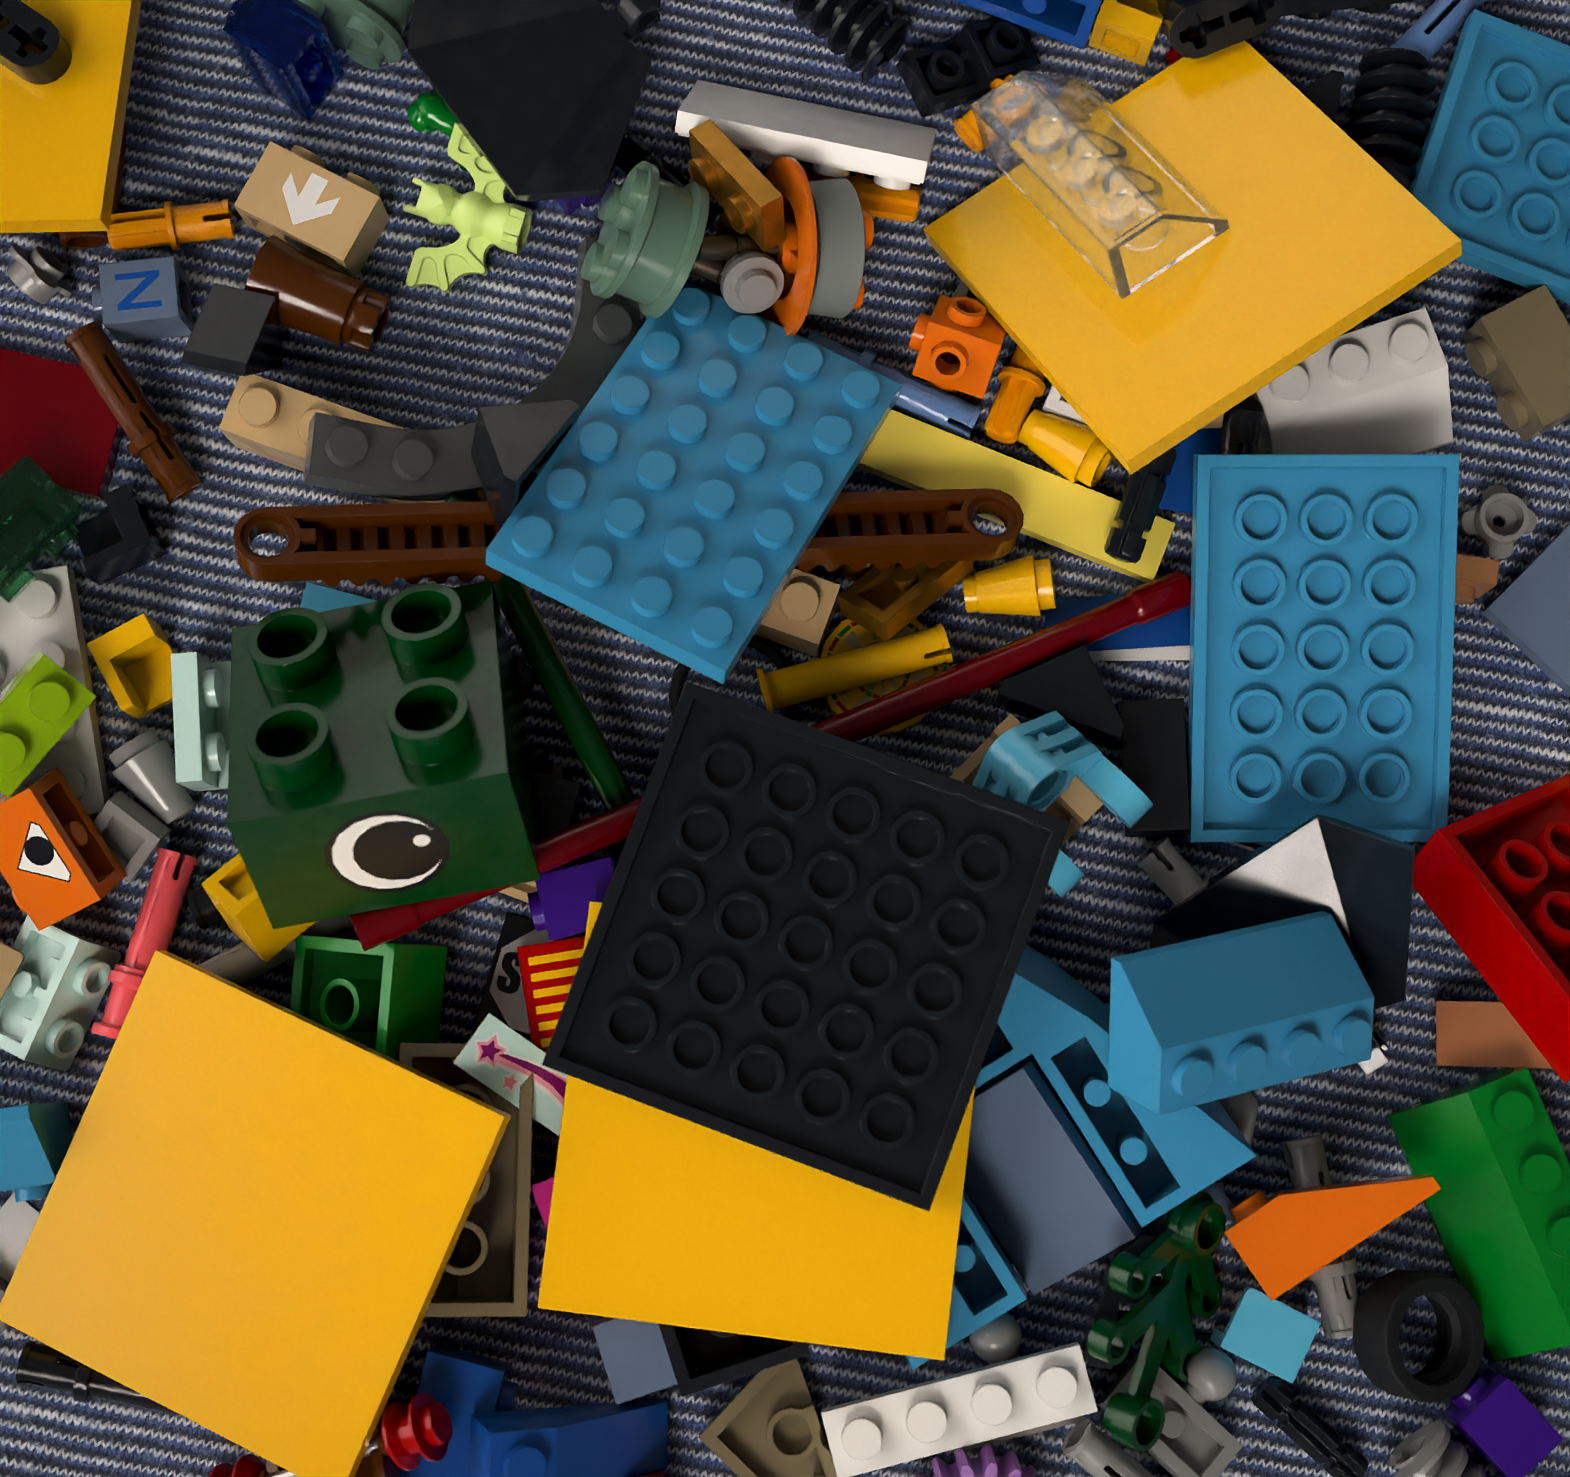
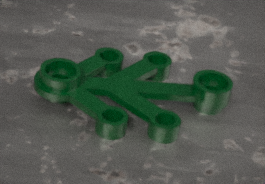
(1163, 1313)

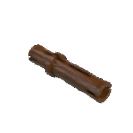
(134, 412)

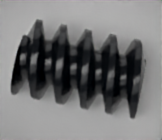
(855, 30)
(1388, 109)

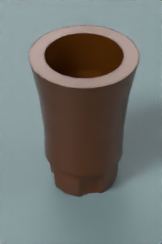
(319, 297)

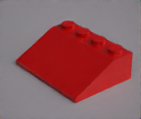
(1506, 902)

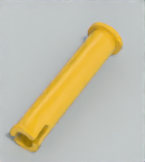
(854, 668)

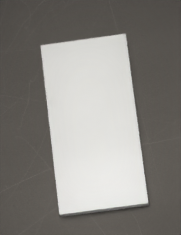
(813, 133)

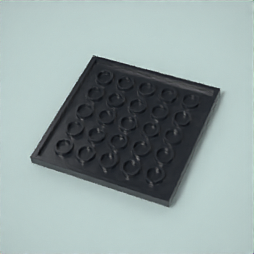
(806, 945)

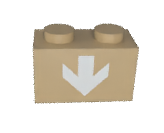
(313, 208)

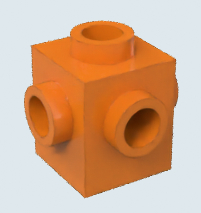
(957, 345)

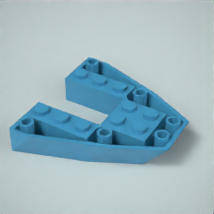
(1147, 1155)

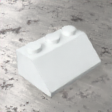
(1361, 394)

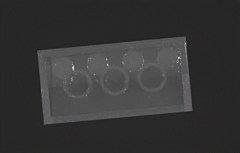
(1094, 177)

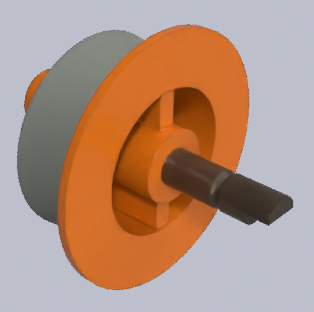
(821, 249)

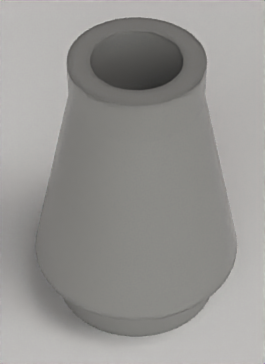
(149, 773)

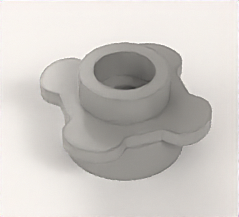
(38, 273)
(1499, 503)

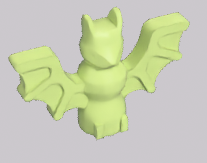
(478, 216)

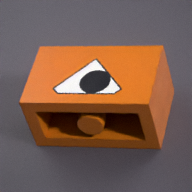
(53, 851)

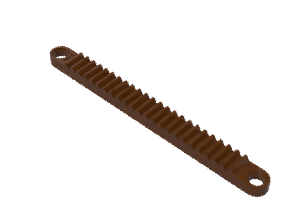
(453, 537)

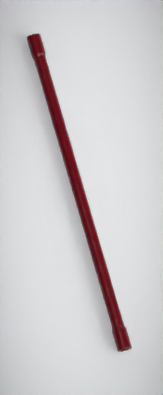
(1136, 607)

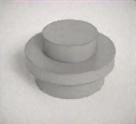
(751, 282)

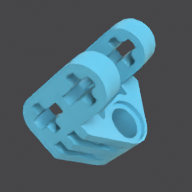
(1036, 766)

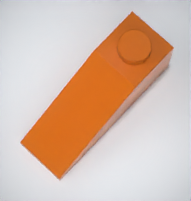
(1309, 1227)

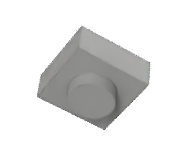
(130, 833)

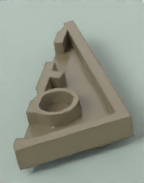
(771, 1428)

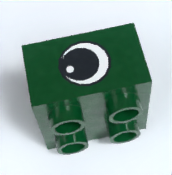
(379, 754)

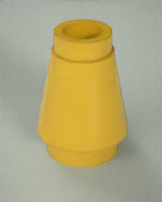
(1066, 447)
(1011, 588)

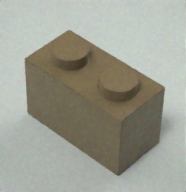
(1525, 360)

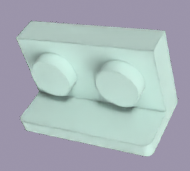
(201, 720)
(53, 994)

